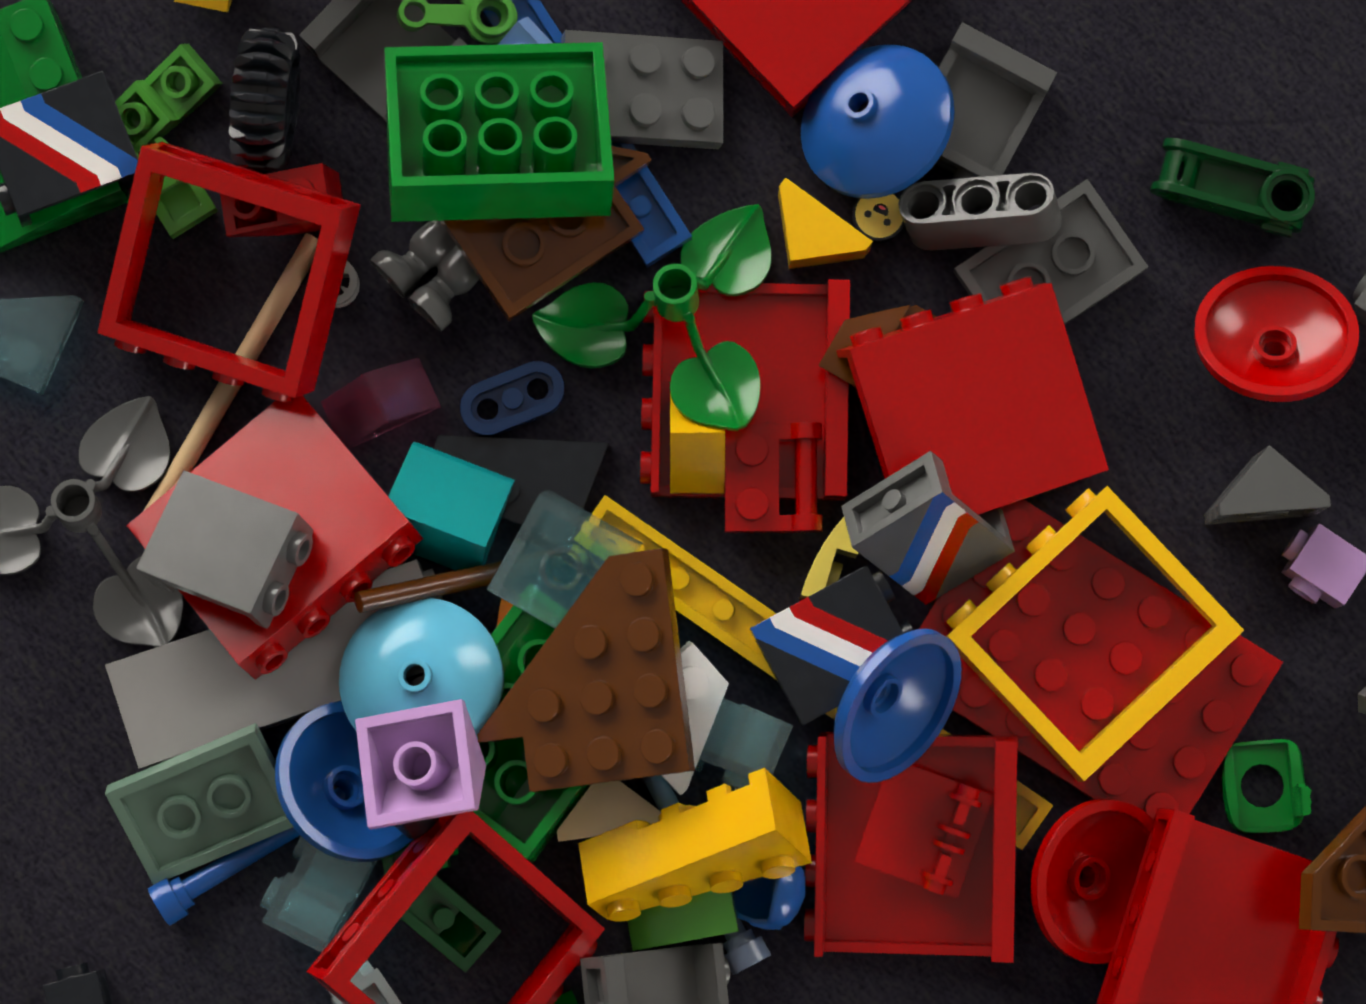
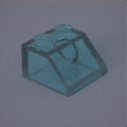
(556, 557)

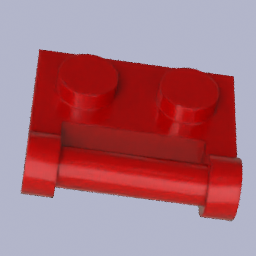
(754, 478)

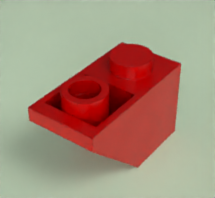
(251, 220)

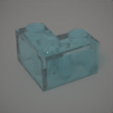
(743, 742)
(315, 897)

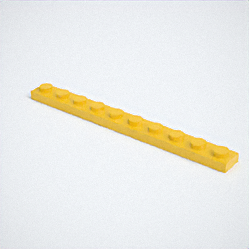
(730, 613)

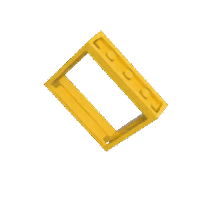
(1011, 580)

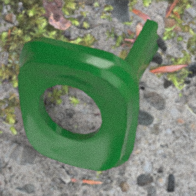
(1295, 799)

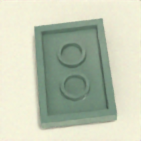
(200, 804)

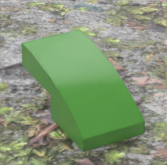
(703, 917)

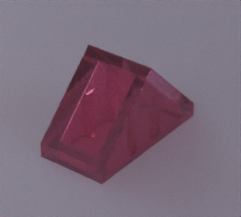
(380, 402)

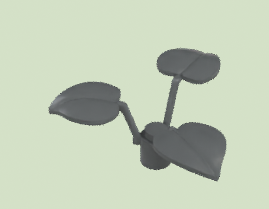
(134, 454)

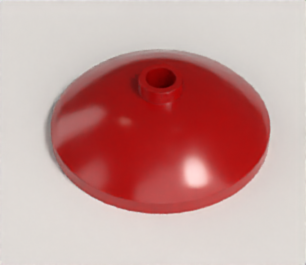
(1278, 314)
(1106, 843)

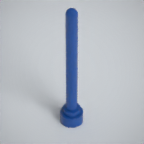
(178, 895)

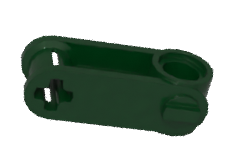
(1234, 185)

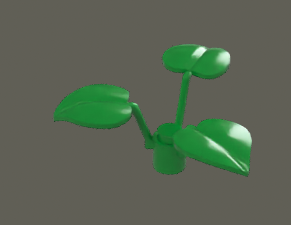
(710, 389)

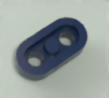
(511, 395)

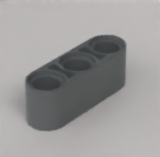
(1002, 224)

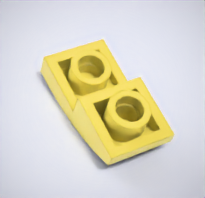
(824, 569)

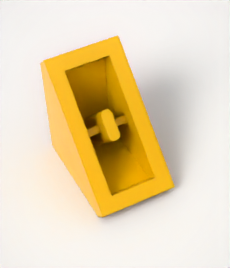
(815, 232)
(695, 456)

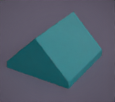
(450, 506)

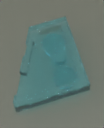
(34, 337)

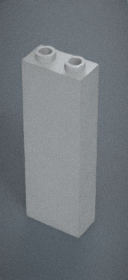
(198, 692)

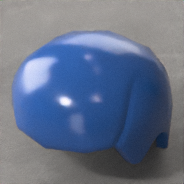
(771, 902)

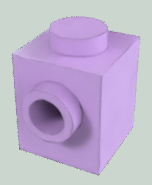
(1323, 566)

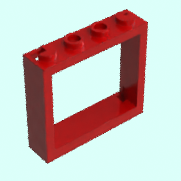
(337, 224)
(408, 879)

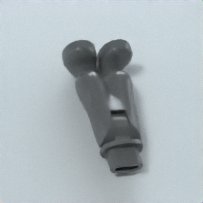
(428, 249)

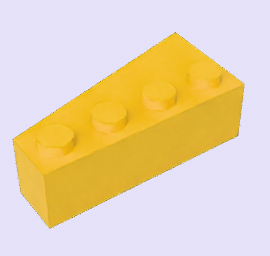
(696, 849)

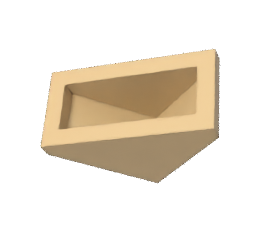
(603, 809)

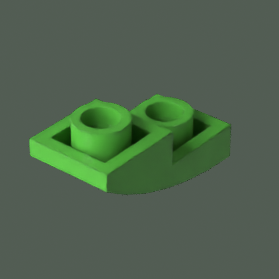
(166, 96)

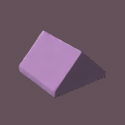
(419, 764)

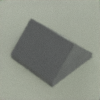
(1268, 490)

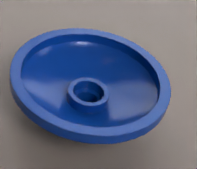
(889, 140)
(896, 704)
(312, 760)

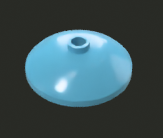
(427, 633)

